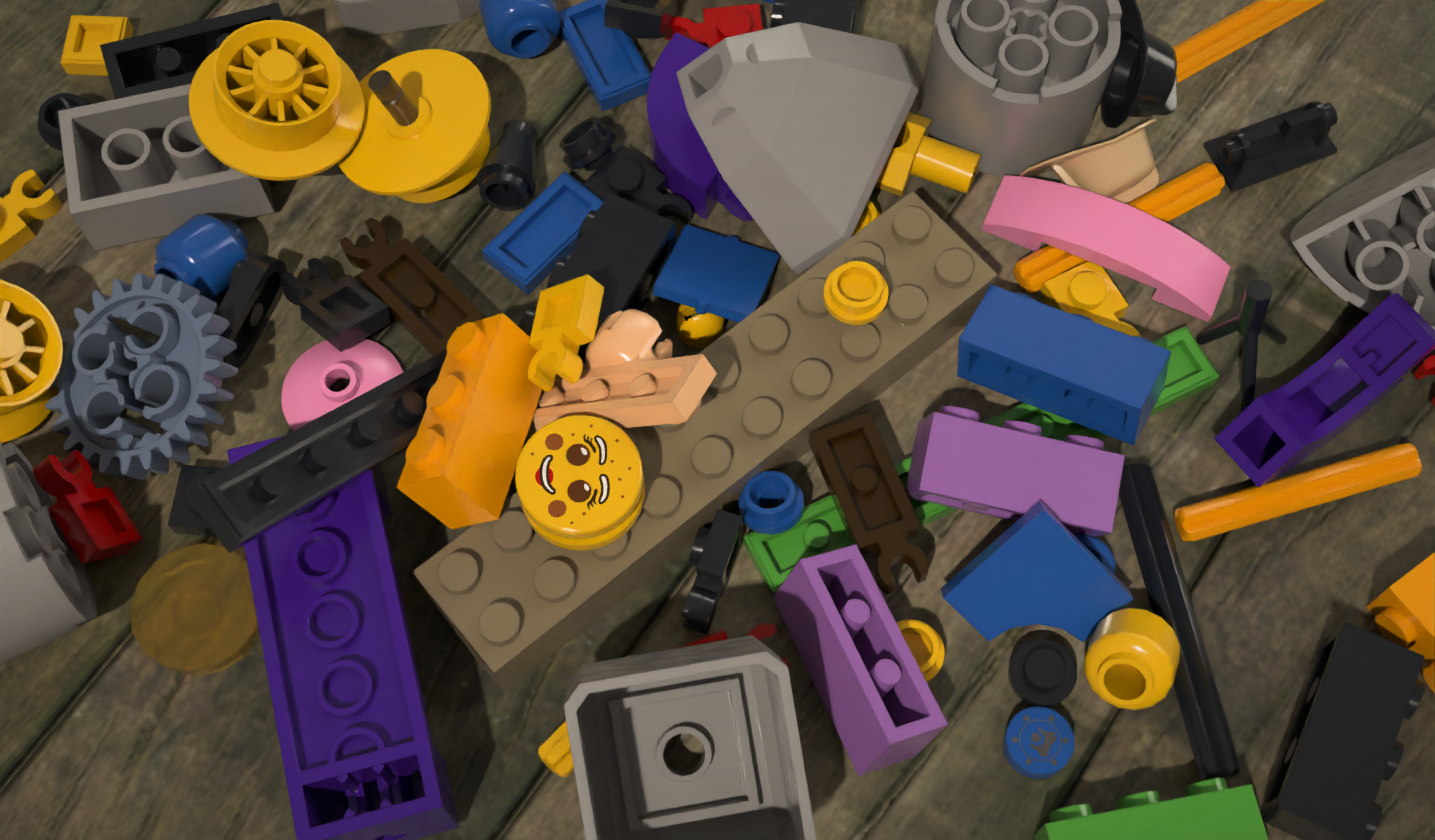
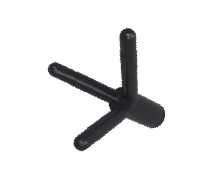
(1250, 324)

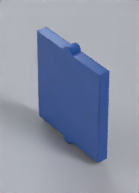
(716, 274)

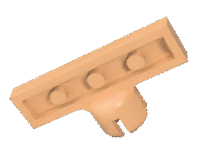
(628, 379)

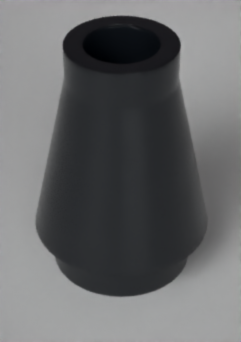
(510, 171)

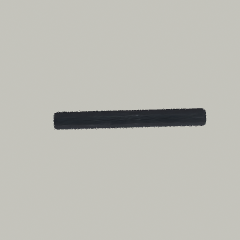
(1171, 601)

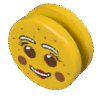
(580, 482)

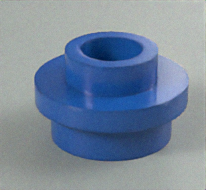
(769, 489)

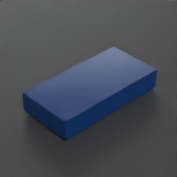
(603, 55)
(542, 233)

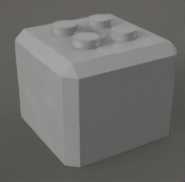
(727, 696)

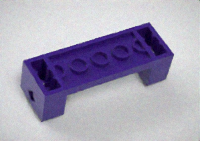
(345, 672)

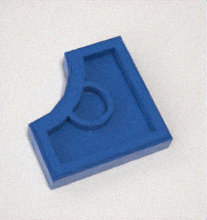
(1036, 577)

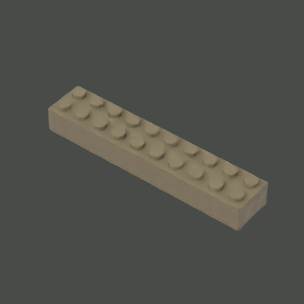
(775, 383)

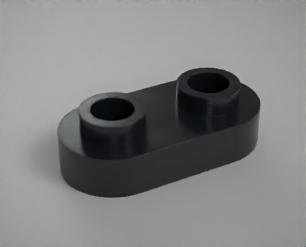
(249, 302)

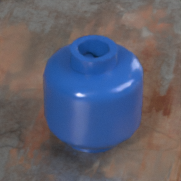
(520, 26)
(202, 254)

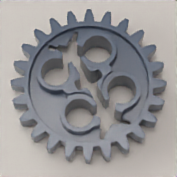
(116, 370)

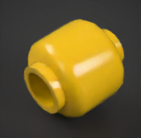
(1132, 659)

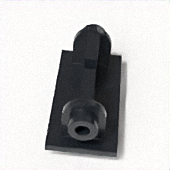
(1274, 145)

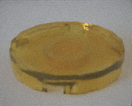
(195, 610)

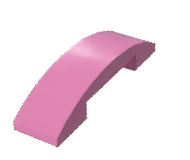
(1111, 236)

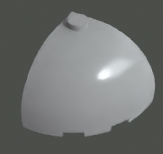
(1378, 235)

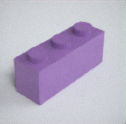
(1012, 469)
(858, 660)

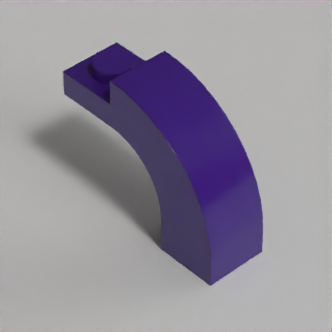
(676, 142)
(1330, 395)

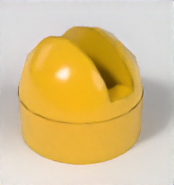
(700, 329)

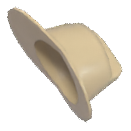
(1113, 168)

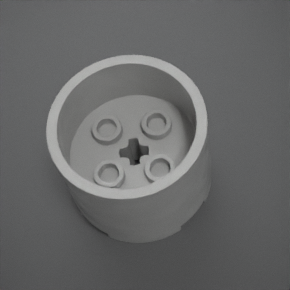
(1018, 76)
(41, 578)

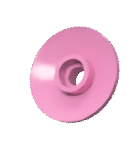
(307, 383)

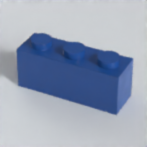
(1063, 363)

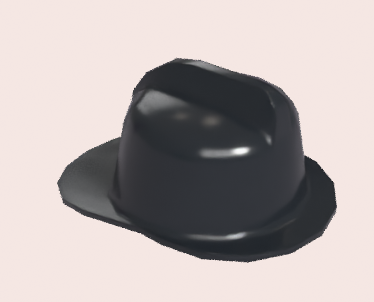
(1142, 74)

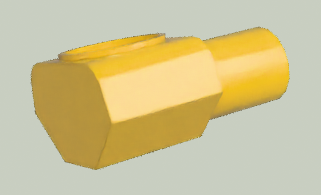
(926, 159)

